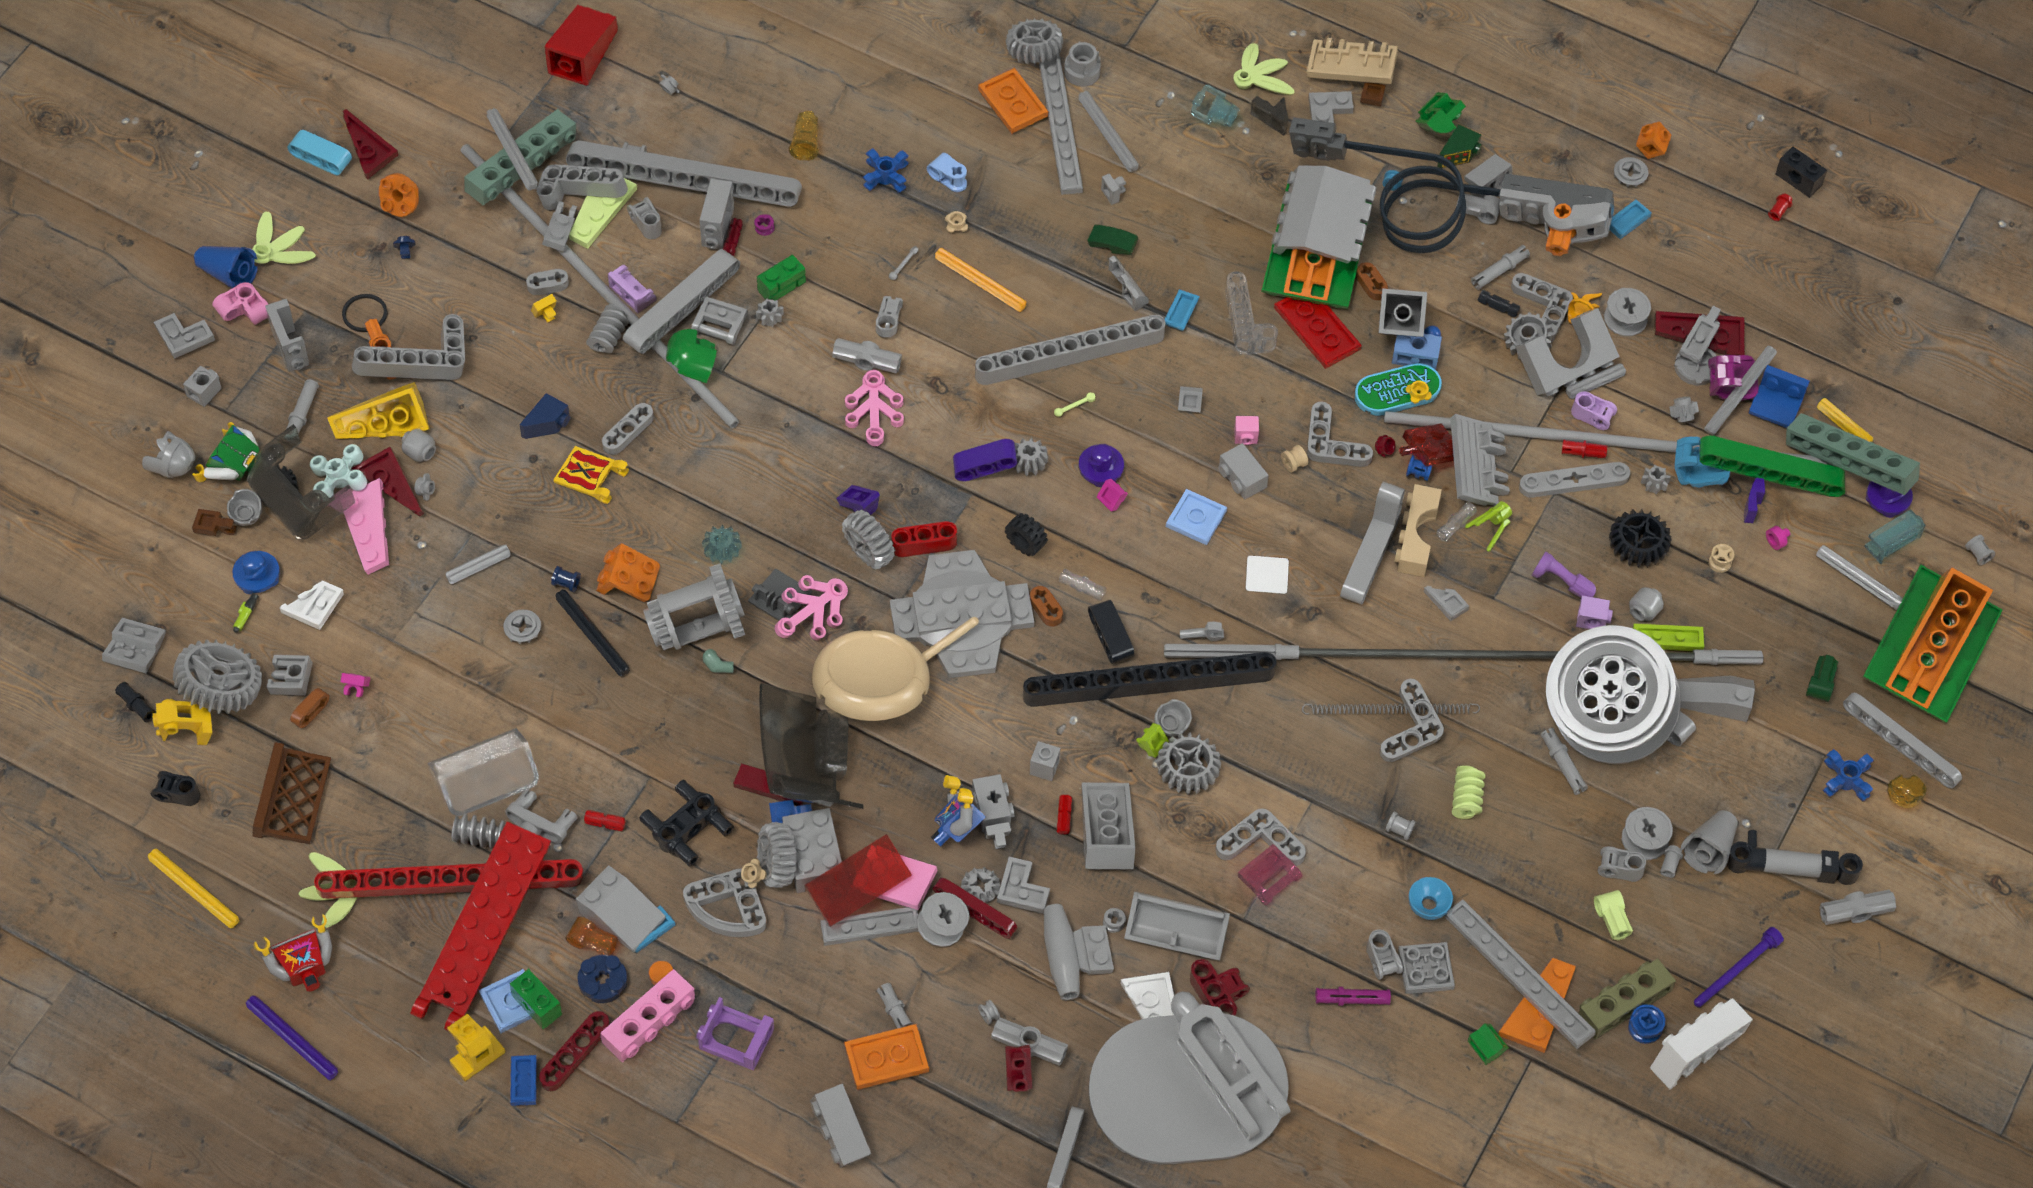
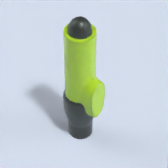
(244, 612)

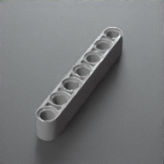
(681, 301)

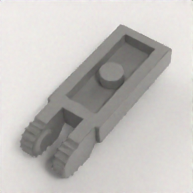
(559, 228)

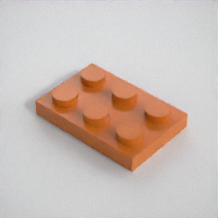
(1013, 100)
(886, 1056)

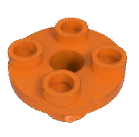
(398, 195)

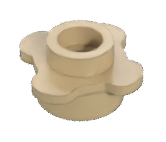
(956, 217)
(748, 870)

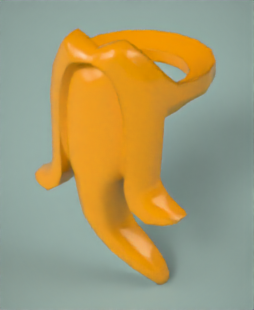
(1578, 306)

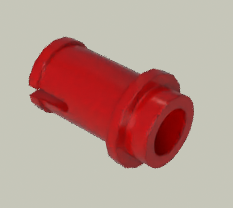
(1782, 203)

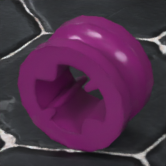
(761, 229)

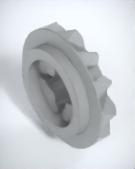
(1622, 167)
(516, 619)
(991, 887)

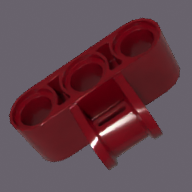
(1226, 984)

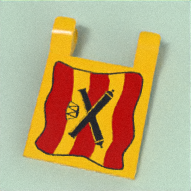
(586, 472)

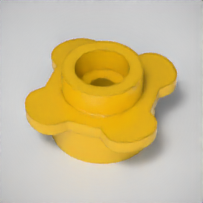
(1418, 386)

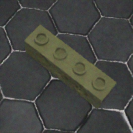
(1653, 974)

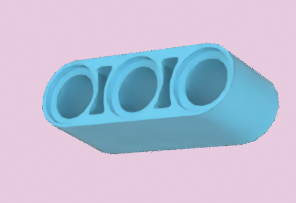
(319, 152)

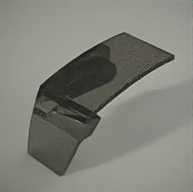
(802, 754)

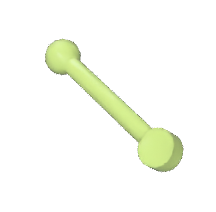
(1090, 397)

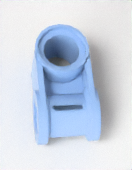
(948, 172)

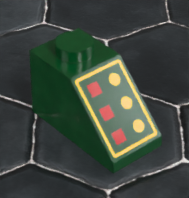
(1461, 146)

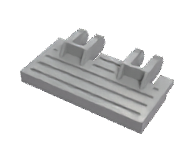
(1473, 466)

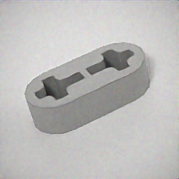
(547, 282)

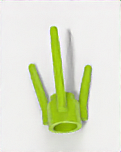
(1497, 515)

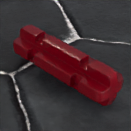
(733, 236)

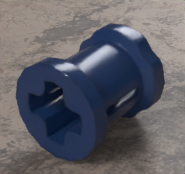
(566, 579)

